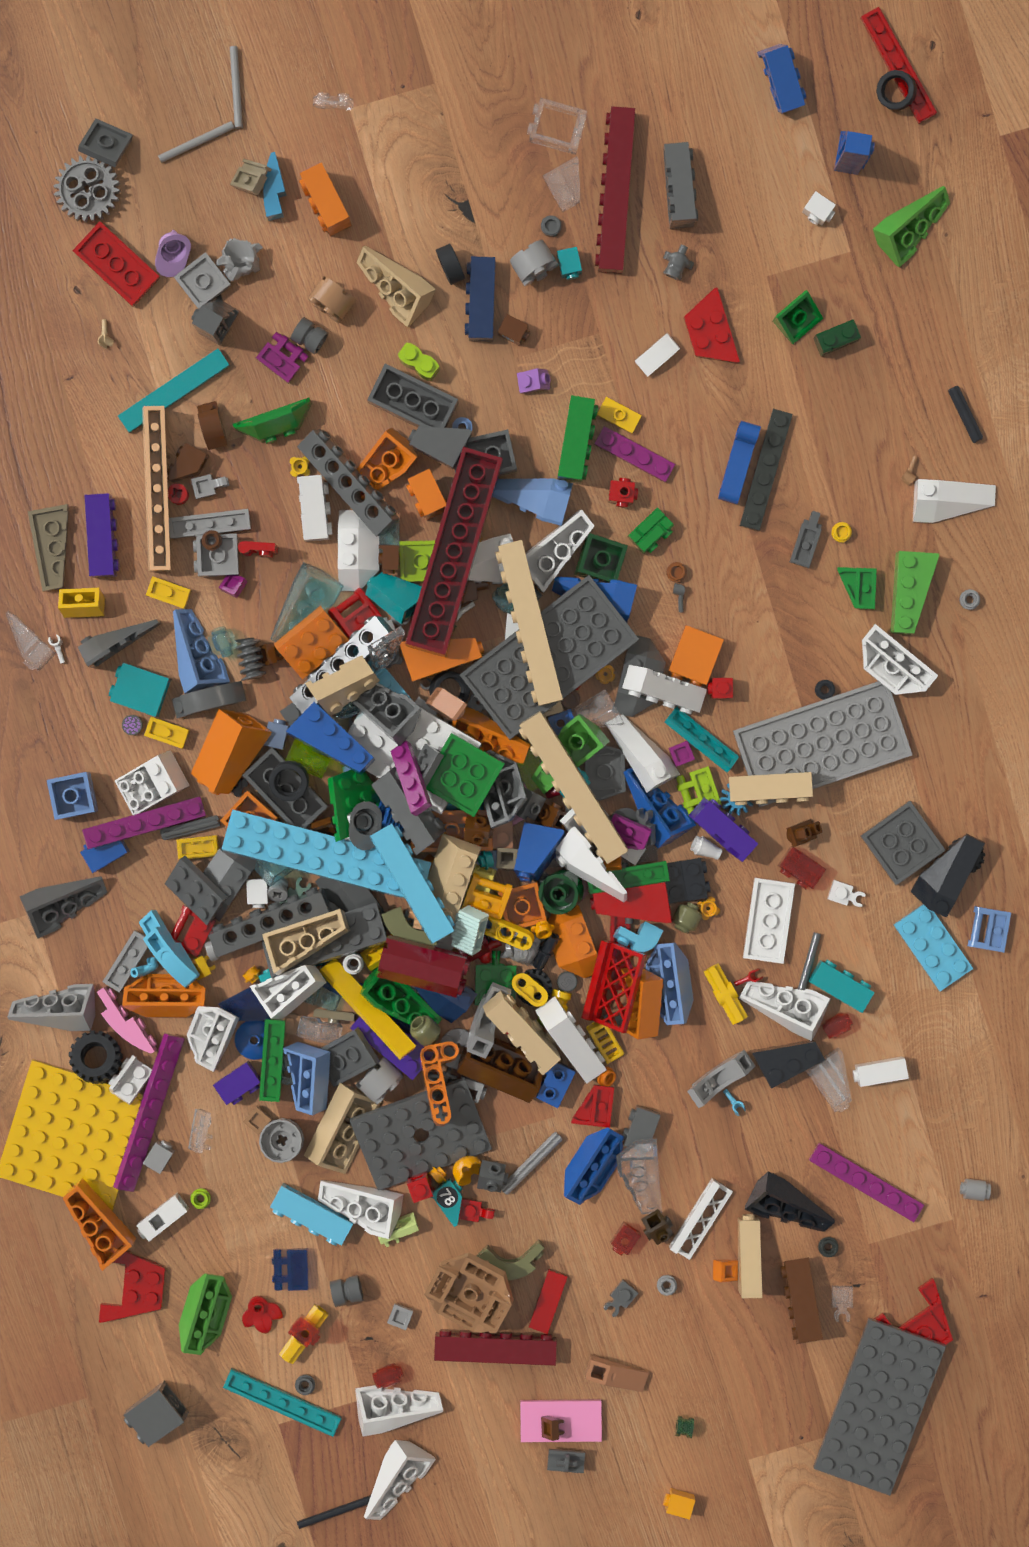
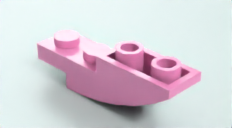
(132, 1029)

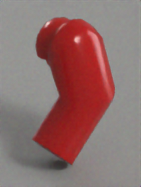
(492, 945)

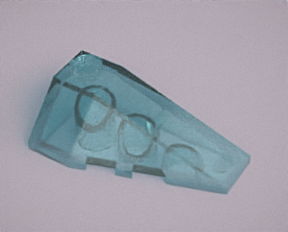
(308, 591)

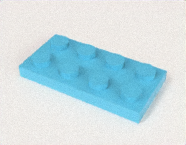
(933, 947)

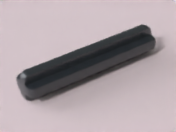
(965, 414)

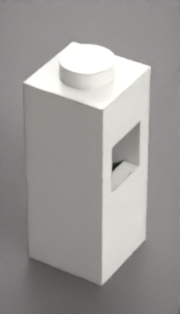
(880, 1071)
(162, 1217)

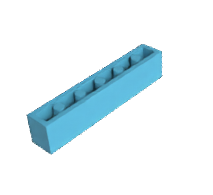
(411, 883)

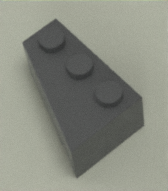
(214, 320)

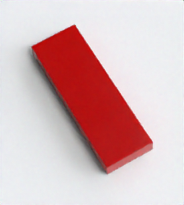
(548, 1301)

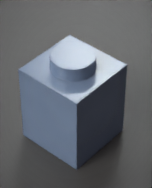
(279, 735)

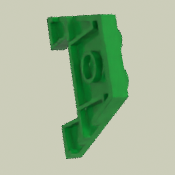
(345, 793)

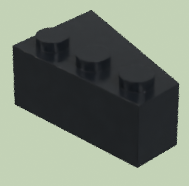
(787, 1060)

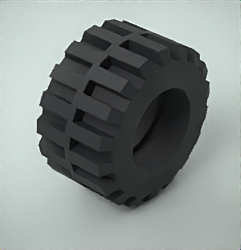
(83, 1045)

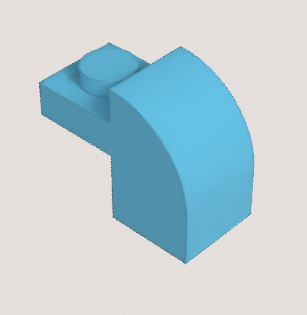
(642, 941)

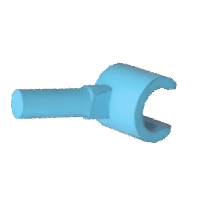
(734, 1102)

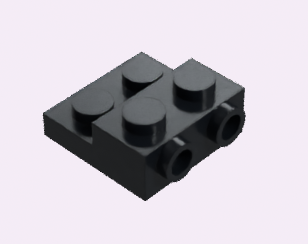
(687, 880)

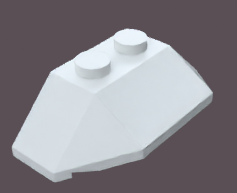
(356, 551)
(894, 664)
(210, 1035)

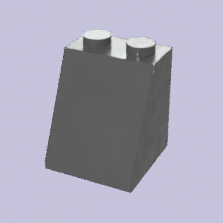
(156, 1414)

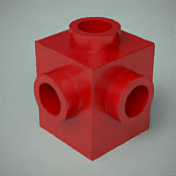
(615, 495)

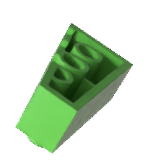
(911, 584)

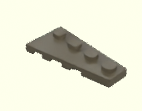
(50, 541)

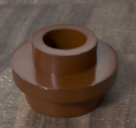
(205, 540)

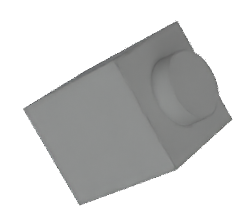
(159, 1156)

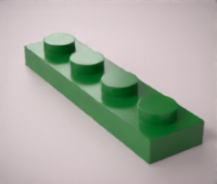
(638, 875)
(272, 1060)

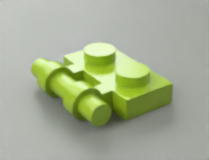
(703, 786)

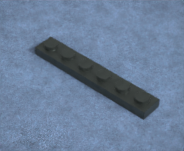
(766, 469)

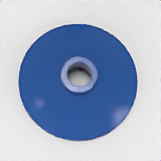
(243, 1036)

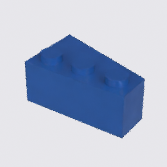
(783, 77)

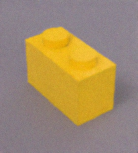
(81, 602)

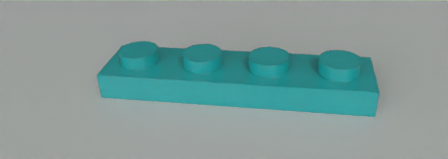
(701, 739)

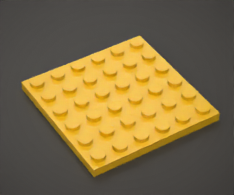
(67, 1133)

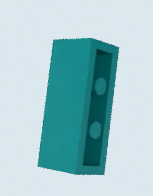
(841, 985)

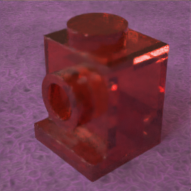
(628, 1232)
(301, 1324)

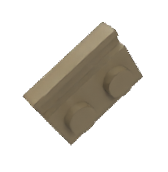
(250, 177)

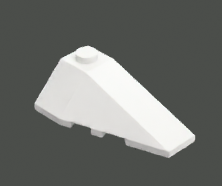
(948, 499)
(647, 760)
(368, 1207)
(389, 1409)
(398, 1471)

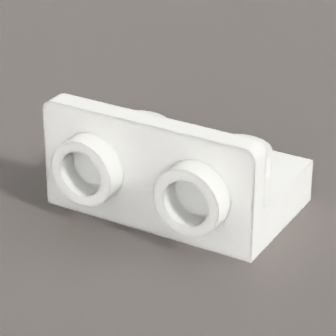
(130, 1080)

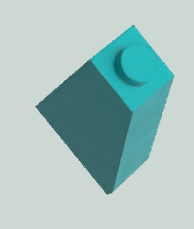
(394, 595)

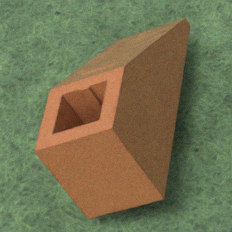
(615, 1374)

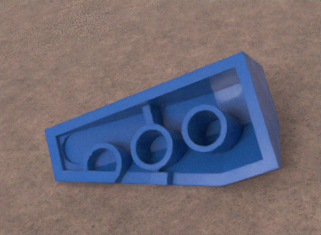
(618, 592)

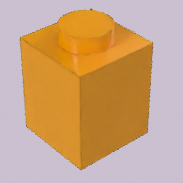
(679, 1503)

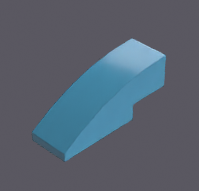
(273, 190)

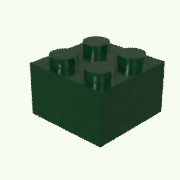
(600, 558)

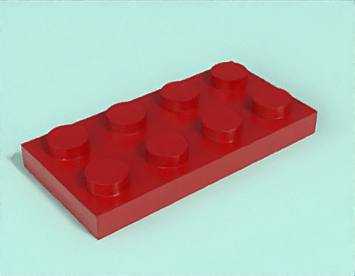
(116, 264)

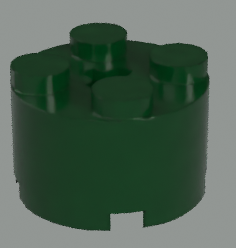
(569, 884)

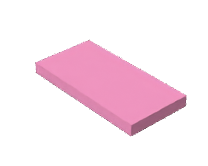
(580, 1418)

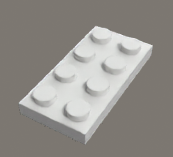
(768, 920)

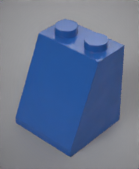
(536, 851)

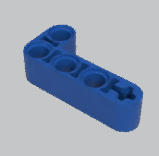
(739, 462)

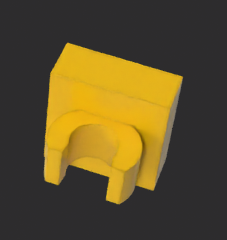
(201, 966)

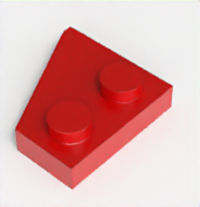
(596, 1107)

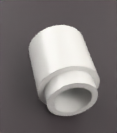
(353, 969)

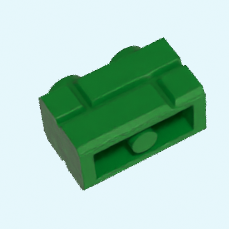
(650, 531)

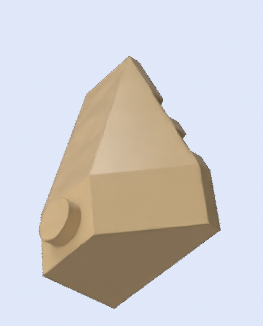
(402, 289)

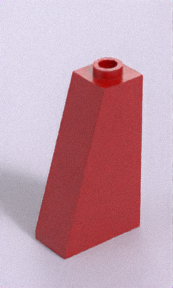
(642, 903)

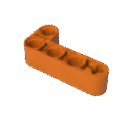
(438, 1085)

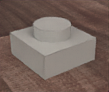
(400, 1316)

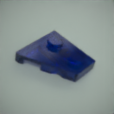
(245, 1006)

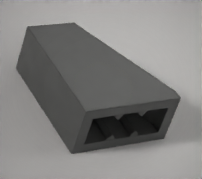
(440, 443)

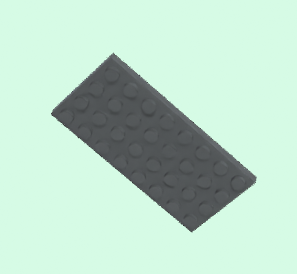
(582, 638)
(879, 1406)

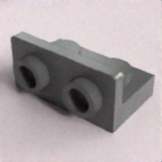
(428, 761)

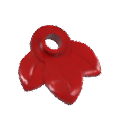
(261, 1317)

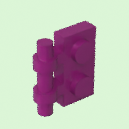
(279, 362)

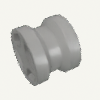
(278, 891)

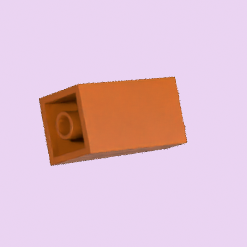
(425, 665)
(229, 750)

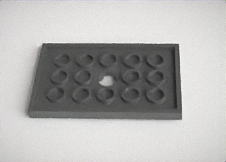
(389, 1142)

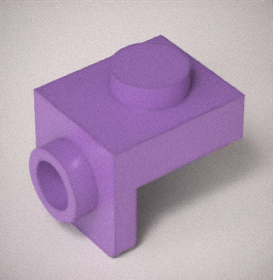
(533, 380)

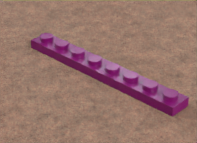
(148, 1112)

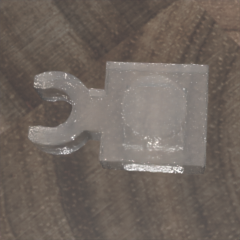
(842, 1299)

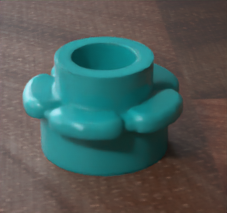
(486, 859)

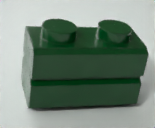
(837, 337)

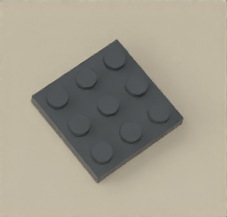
(902, 842)

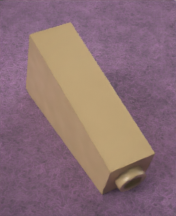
(749, 1257)

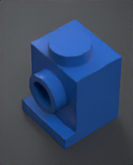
(566, 716)

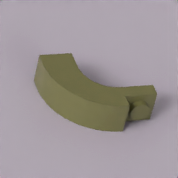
(400, 927)
(516, 1267)

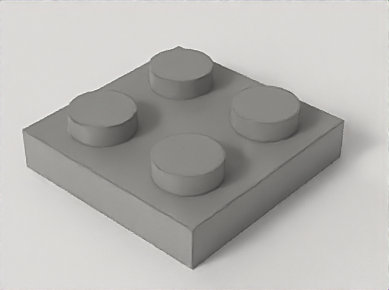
(202, 280)

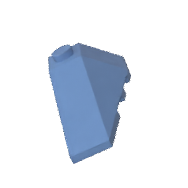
(540, 496)
(196, 662)

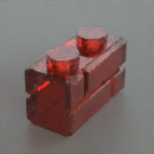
(801, 867)

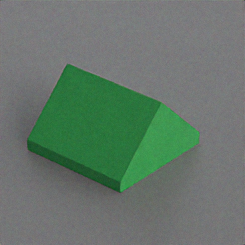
(798, 317)

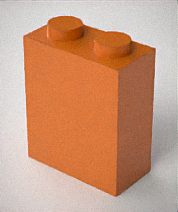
(695, 656)

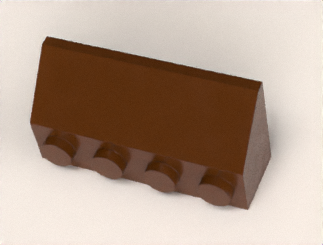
(503, 1069)

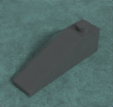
(102, 647)
(347, 896)

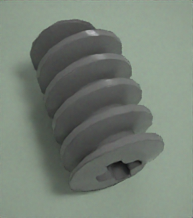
(250, 658)

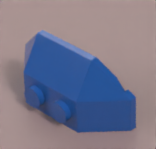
(592, 1165)

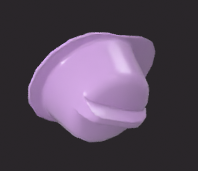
(172, 254)

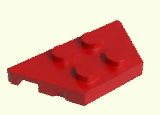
(710, 330)

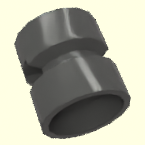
(306, 334)
(345, 1291)

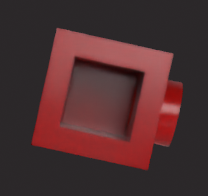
(720, 688)

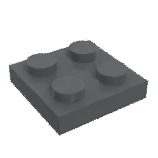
(105, 142)

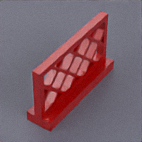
(602, 981)

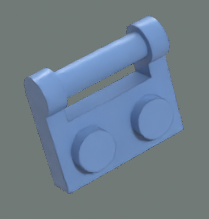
(996, 929)

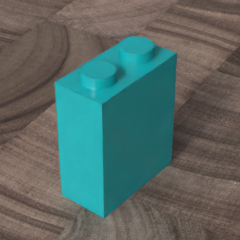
(139, 689)

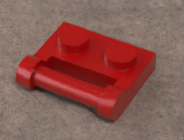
(264, 549)
(356, 619)
(196, 934)

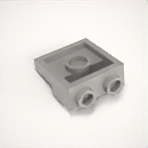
(217, 562)

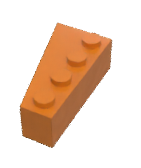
(98, 1224)

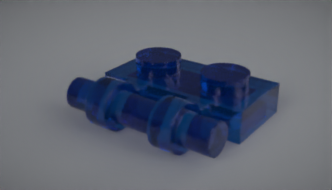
(296, 1268)

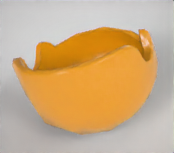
(465, 1168)

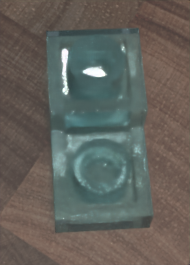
(324, 999)

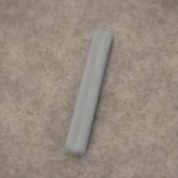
(531, 1162)

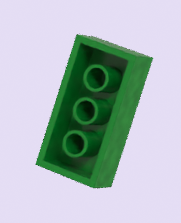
(576, 437)

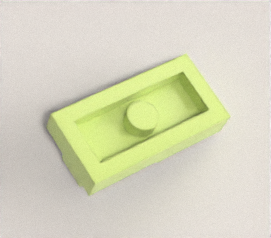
(405, 1226)

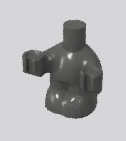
(677, 263)

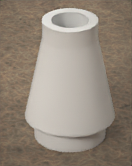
(703, 847)

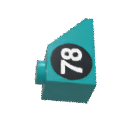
(449, 1197)

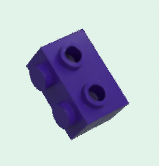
(237, 1083)

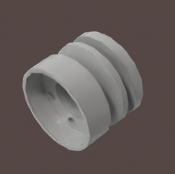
(277, 1151)

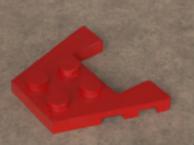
(141, 1288)
(930, 1321)

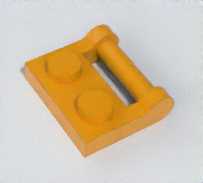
(485, 901)

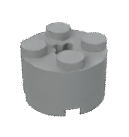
(533, 262)
(379, 1080)

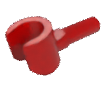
(751, 977)

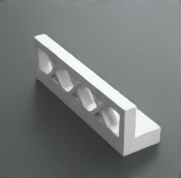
(695, 1214)

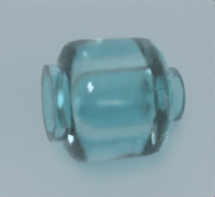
(222, 641)

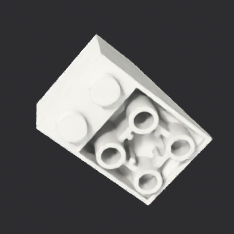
(152, 782)

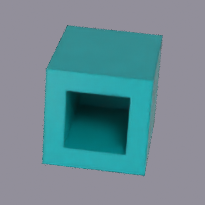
(569, 263)

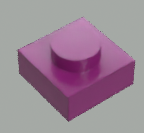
(233, 585)
(681, 753)

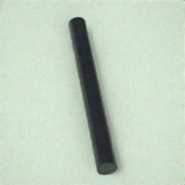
(333, 1512)

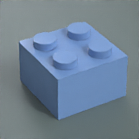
(72, 795)

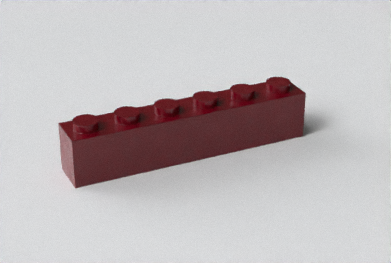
(495, 1348)

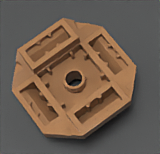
(471, 1293)

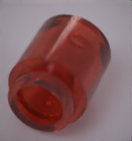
(837, 1025)
(387, 1376)

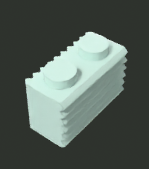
(469, 930)

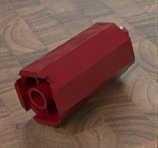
(424, 966)

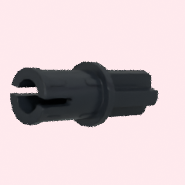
(546, 951)

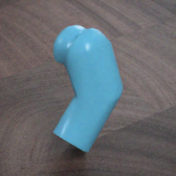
(145, 969)

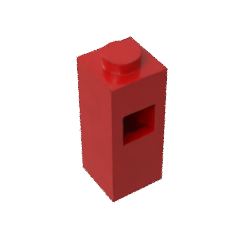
(420, 1186)

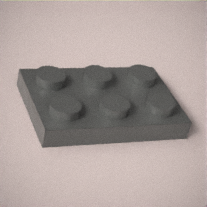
(195, 890)
(349, 1056)

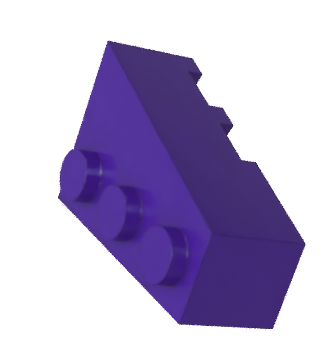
(723, 829)

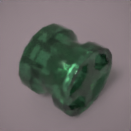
(684, 1427)

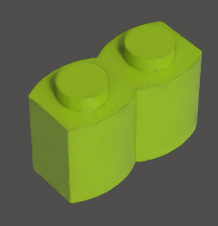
(414, 359)

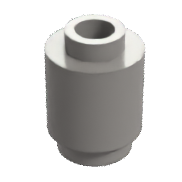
(975, 1189)

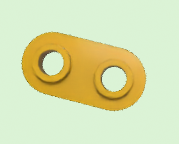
(529, 989)

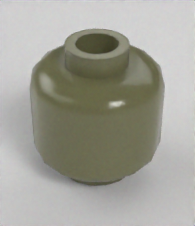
(687, 917)
(425, 1030)

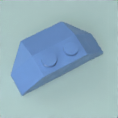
(677, 995)

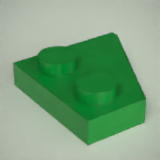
(860, 586)

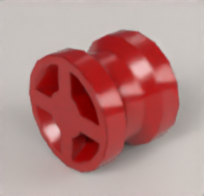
(181, 494)

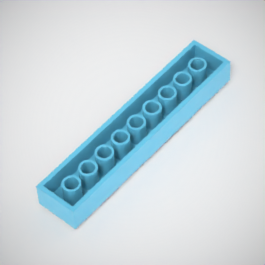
(310, 853)

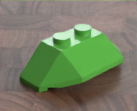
(204, 1313)

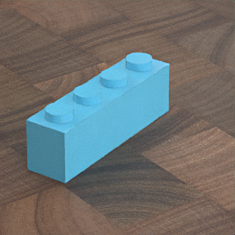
(311, 1214)

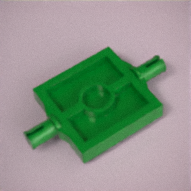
(493, 972)

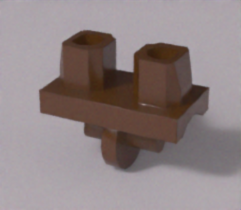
(803, 832)

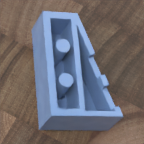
(309, 1075)

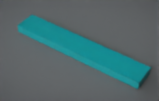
(176, 388)
(282, 1402)

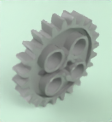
(94, 205)

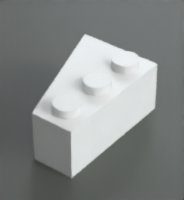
(314, 508)
(288, 991)

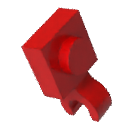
(472, 1210)

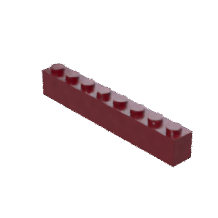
(616, 190)

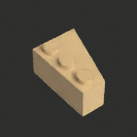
(343, 686)

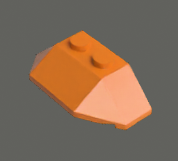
(575, 948)
(163, 997)

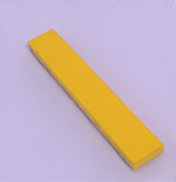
(377, 1020)

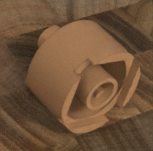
(332, 299)

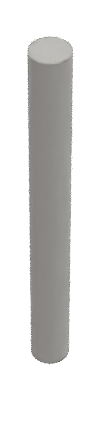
(236, 87)
(196, 142)

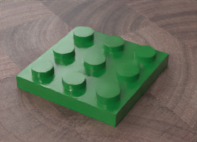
(464, 775)

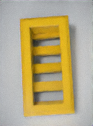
(594, 1027)

